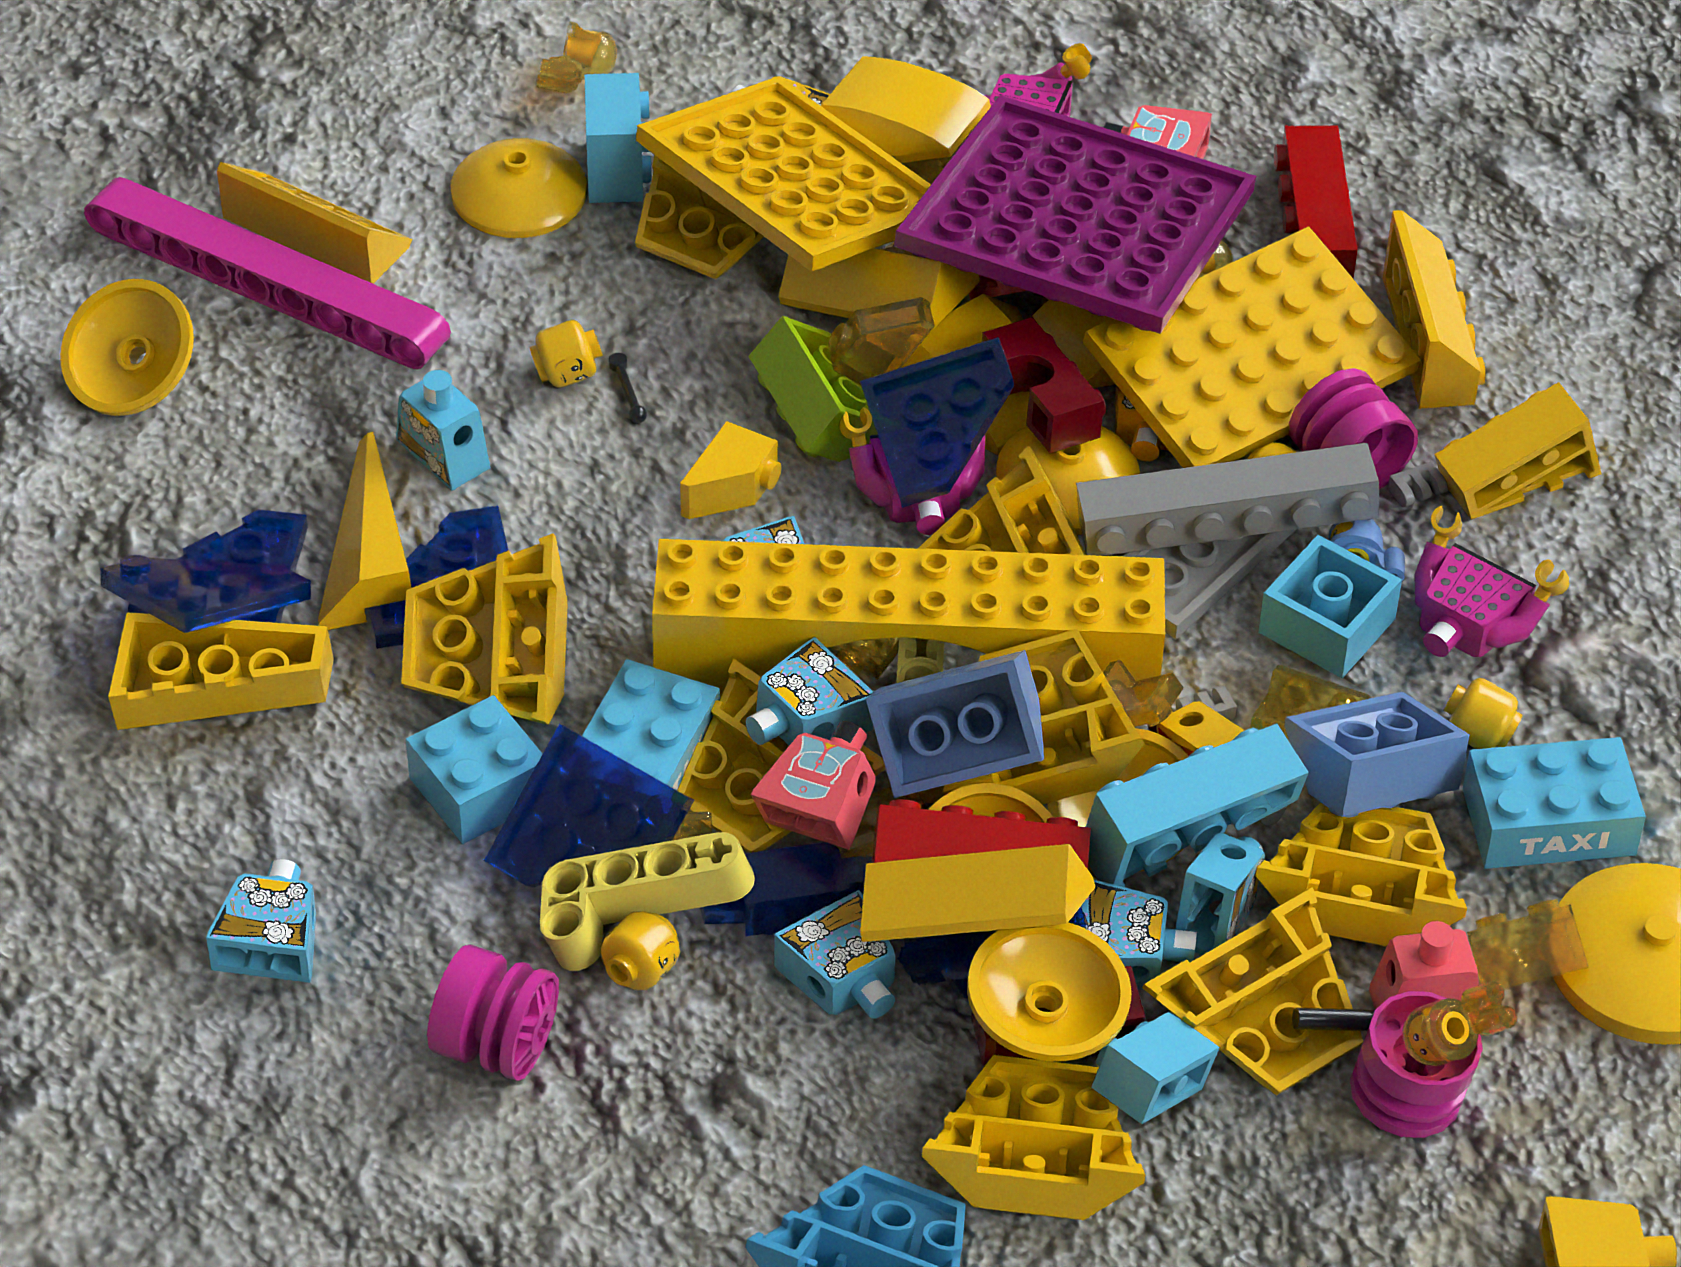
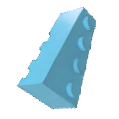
(1190, 801)

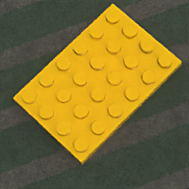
(788, 171)
(1249, 350)

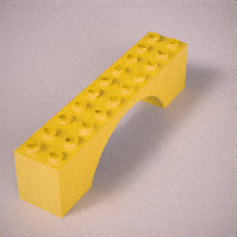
(774, 597)

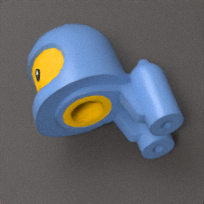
(1366, 541)

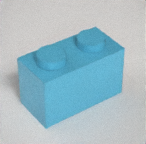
(1154, 1067)

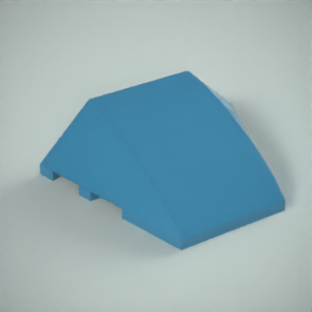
(867, 1223)

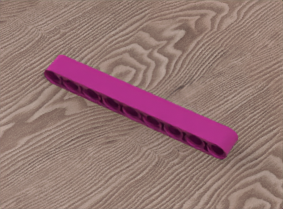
(268, 272)

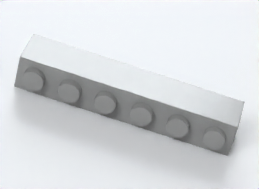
(1228, 500)

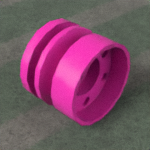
(1352, 411)
(492, 1012)
(1396, 1088)

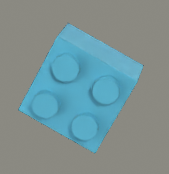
(613, 155)
(1329, 606)
(472, 767)

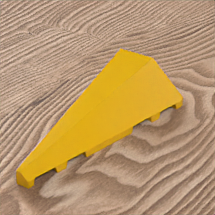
(368, 551)

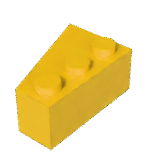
(1519, 453)

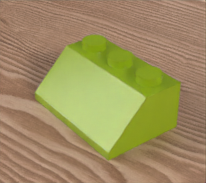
(808, 392)

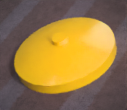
(1632, 951)

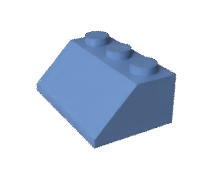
(958, 723)
(1377, 753)

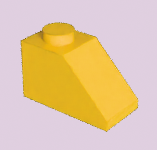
(730, 473)

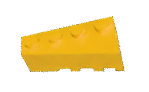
(215, 670)

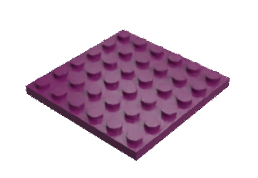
(1077, 213)

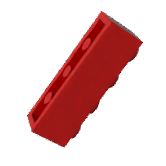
(1317, 189)
(910, 832)

